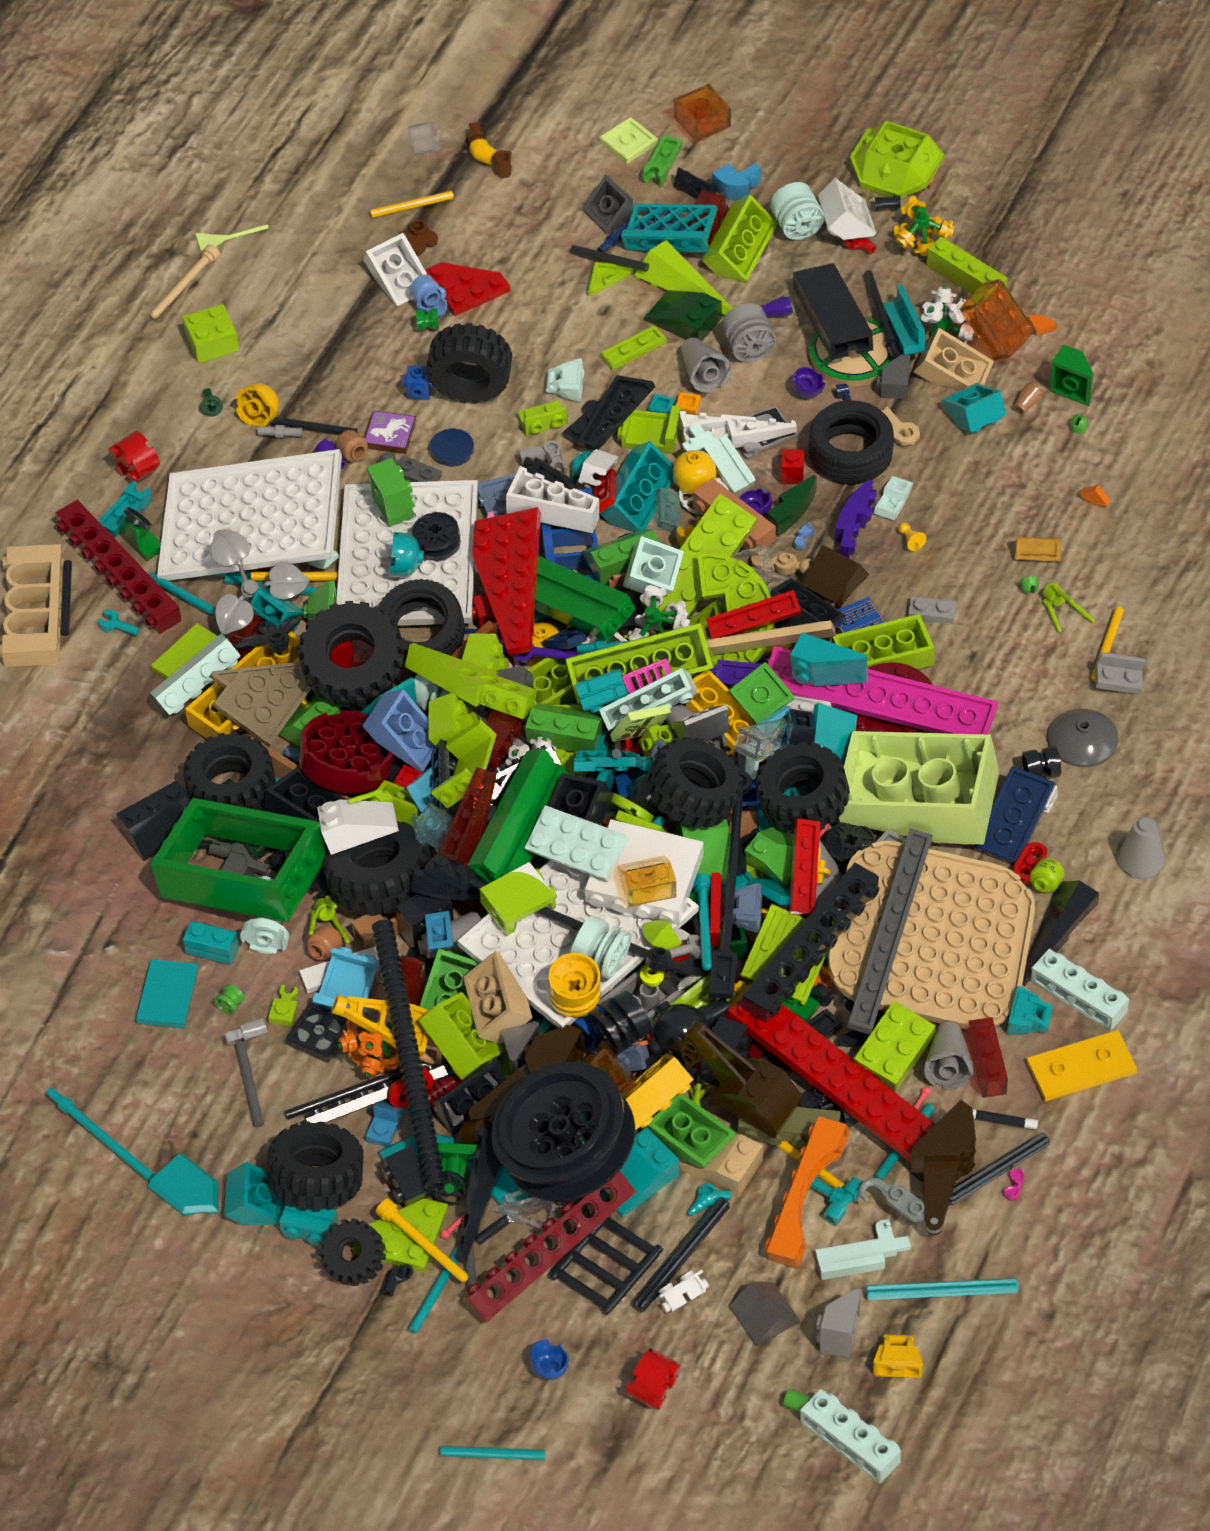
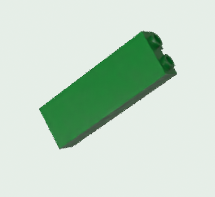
(580, 600)
(508, 832)

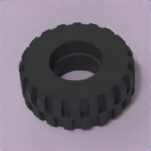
(343, 624)
(376, 873)

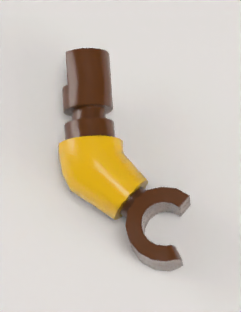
(487, 154)

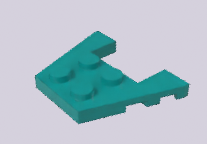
(599, 759)

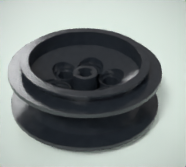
(563, 1131)

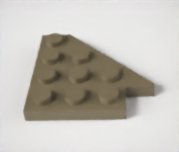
(261, 697)

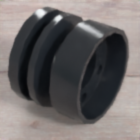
(622, 1020)

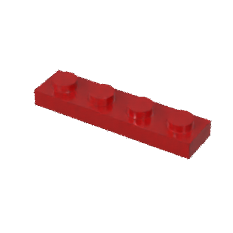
(754, 615)
(804, 867)

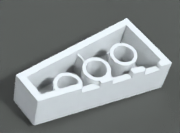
(556, 503)

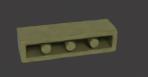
(794, 1131)

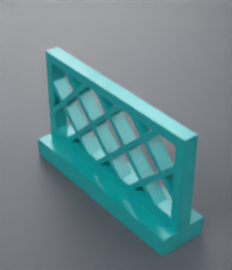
(681, 241)

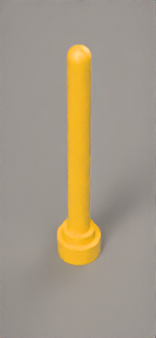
(388, 1211)

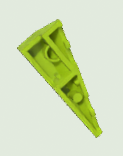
(674, 273)

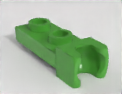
(662, 160)

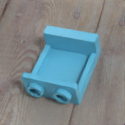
(347, 976)

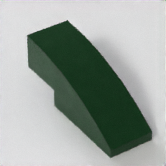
(792, 505)

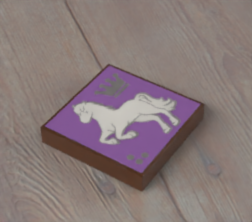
(390, 431)

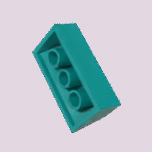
(637, 486)

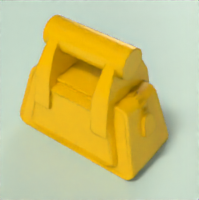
(898, 1360)

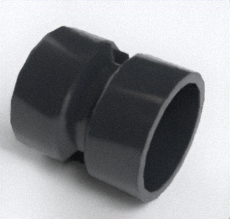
(1042, 763)

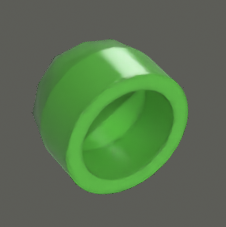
(1081, 427)
(1029, 583)

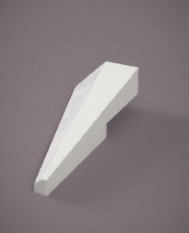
(737, 428)

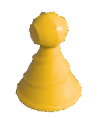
(914, 539)

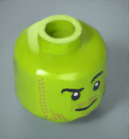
(1048, 874)

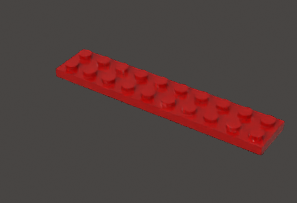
(838, 1077)

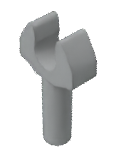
(691, 947)

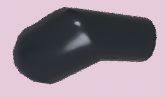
(396, 1276)

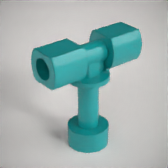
(838, 1198)

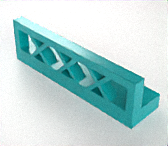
(905, 323)

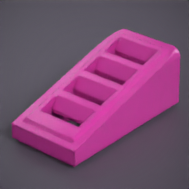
(627, 677)

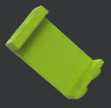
(473, 750)

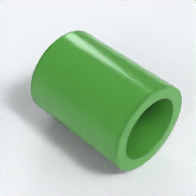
(795, 1400)

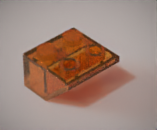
(609, 1062)

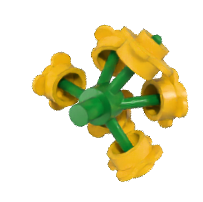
(928, 225)

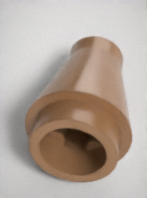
(1028, 397)

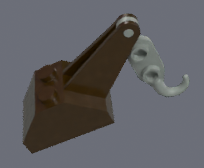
(938, 1162)

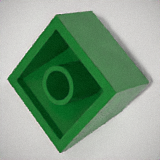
(1072, 375)

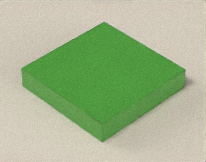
(761, 693)

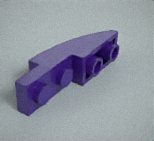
(854, 516)

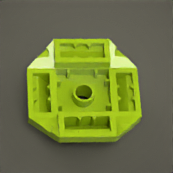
(895, 160)

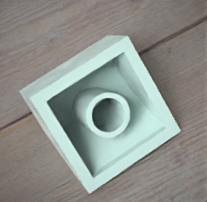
(653, 565)

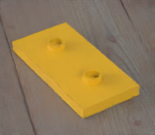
(1081, 1065)

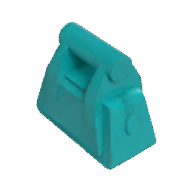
(1023, 1012)

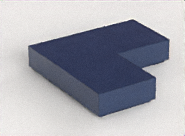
(565, 639)

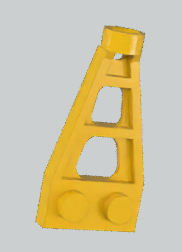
(354, 1014)

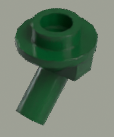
(211, 404)

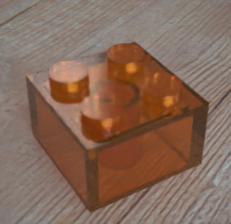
(702, 112)

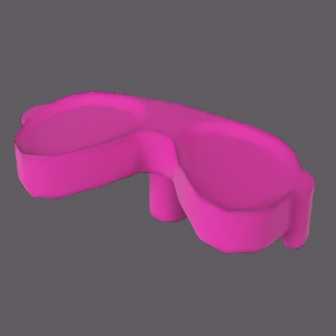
(1017, 1179)

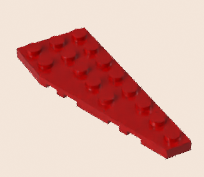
(507, 564)

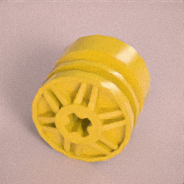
(568, 975)

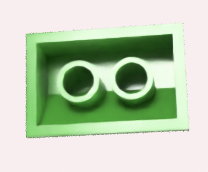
(614, 555)
(314, 707)
(565, 727)

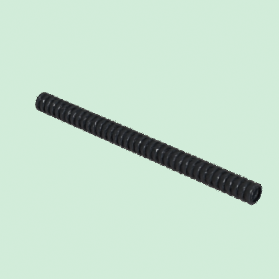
(408, 1055)

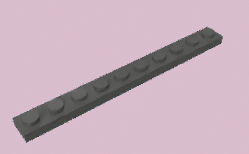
(890, 931)

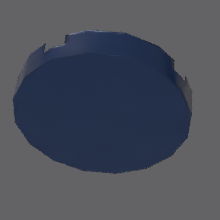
(452, 447)

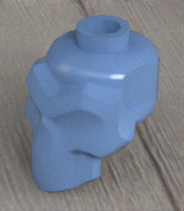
(428, 294)

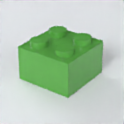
(391, 491)

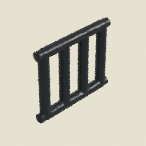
(622, 1287)

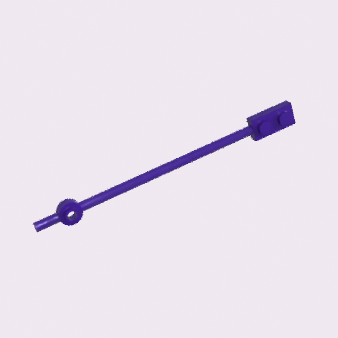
(726, 671)

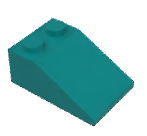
(826, 663)
(647, 1170)

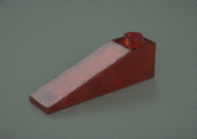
(470, 818)

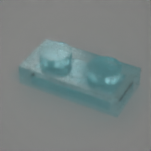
(668, 509)

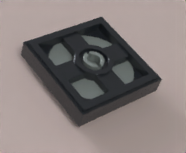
(317, 1032)

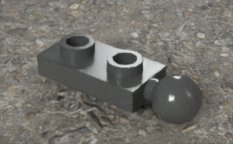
(413, 469)

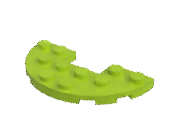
(740, 586)

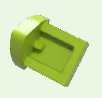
(660, 934)

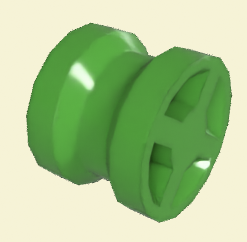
(229, 999)

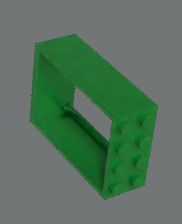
(231, 890)

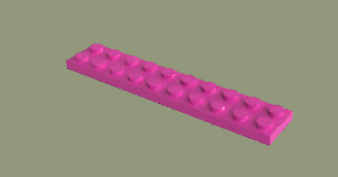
(896, 700)

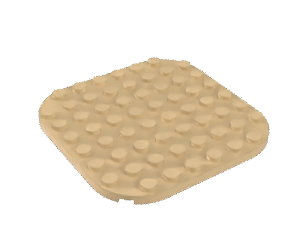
(959, 943)

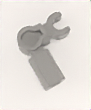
(550, 452)

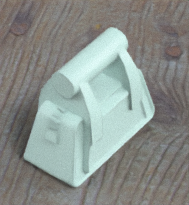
(567, 380)

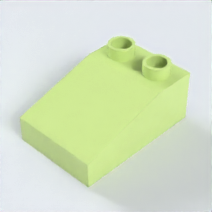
(922, 783)

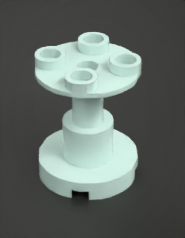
(265, 934)

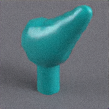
(707, 1197)

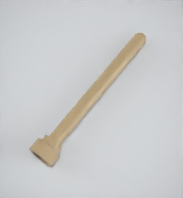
(209, 254)

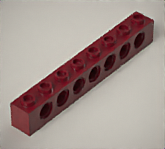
(118, 567)
(485, 1308)

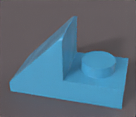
(439, 931)
(385, 1123)

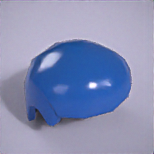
(548, 1360)

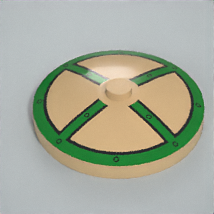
(855, 368)

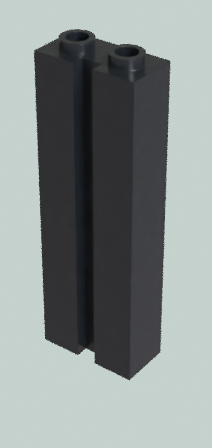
(832, 311)

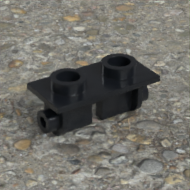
(691, 184)

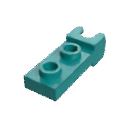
(113, 518)

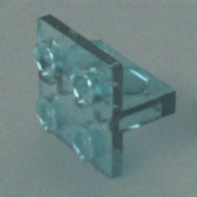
(432, 826)

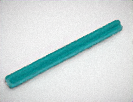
(942, 1288)

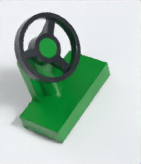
(138, 536)
(454, 1164)

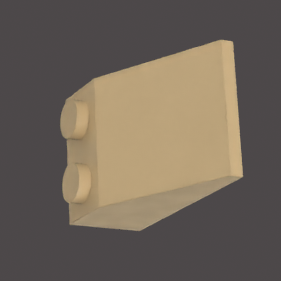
(952, 362)
(495, 998)
(731, 1167)

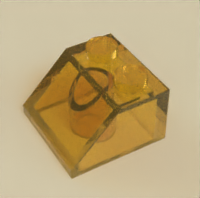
(648, 880)

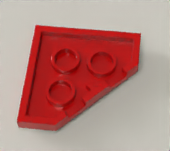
(468, 286)

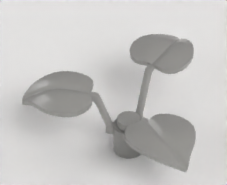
(236, 613)

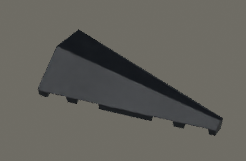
(1067, 909)
(481, 1187)

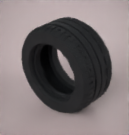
(851, 466)
(430, 595)

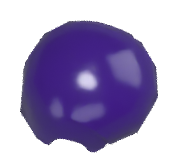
(807, 382)
(758, 500)

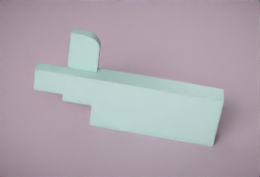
(727, 460)
(861, 1256)

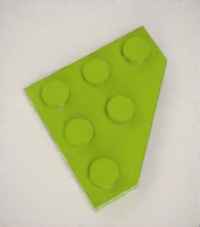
(401, 1249)

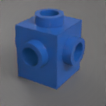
(417, 383)

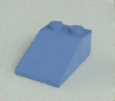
(401, 728)

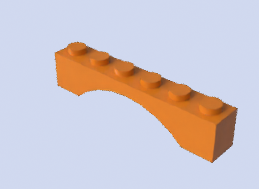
(824, 1146)

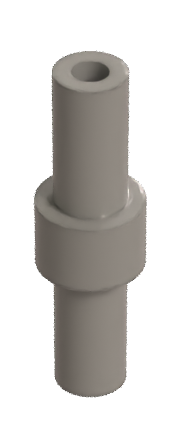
(280, 431)

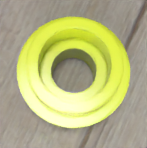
(651, 980)

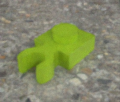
(284, 1009)

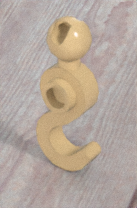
(786, 564)

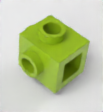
(654, 733)

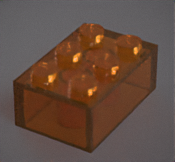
(997, 319)

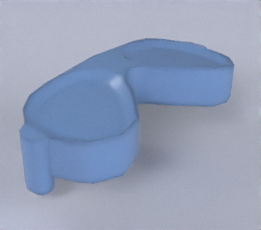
(805, 532)
(293, 753)

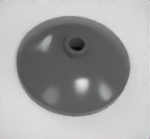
(1083, 746)

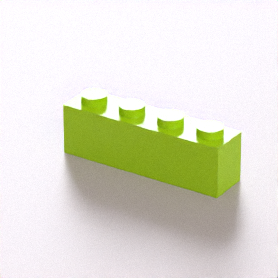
(960, 266)

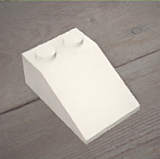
(394, 268)
(355, 823)

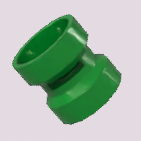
(427, 319)

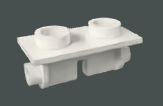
(672, 1295)

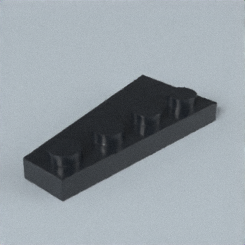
(616, 406)

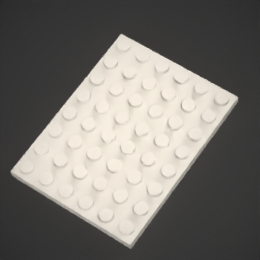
(276, 504)
(369, 542)
(541, 941)

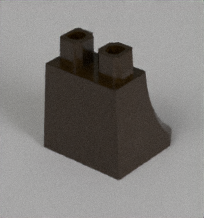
(834, 576)

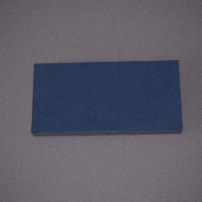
(1015, 815)

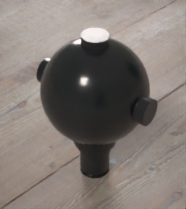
(674, 1020)

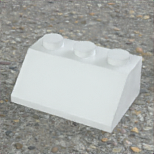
(845, 212)

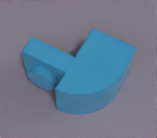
(736, 184)

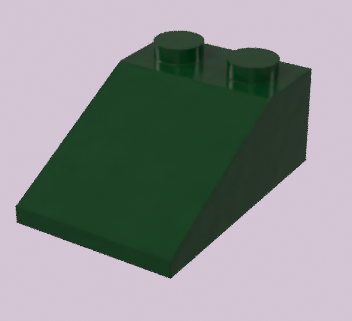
(686, 314)

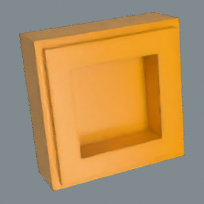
(689, 403)

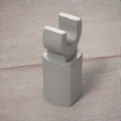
(246, 1032)

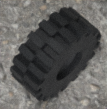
(365, 1264)

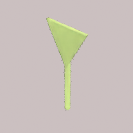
(213, 239)

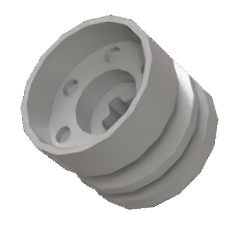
(748, 332)

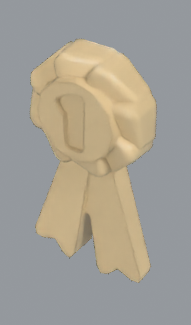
(904, 432)

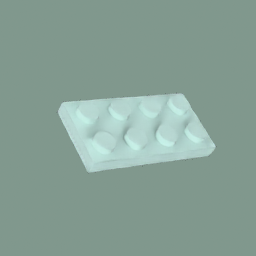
(576, 843)

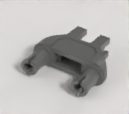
(238, 859)

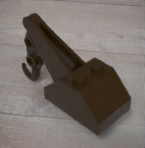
(552, 1047)
(747, 1086)

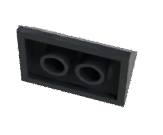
(455, 1104)

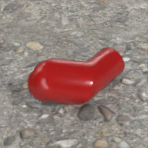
(861, 243)

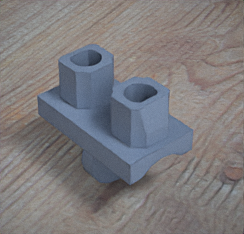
(635, 1057)

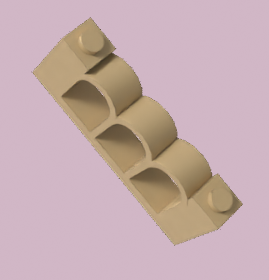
(34, 647)

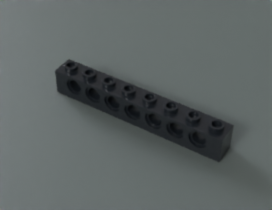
(855, 880)

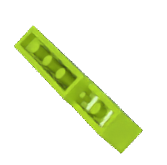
(471, 681)

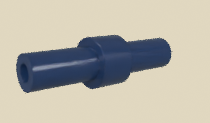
(612, 239)

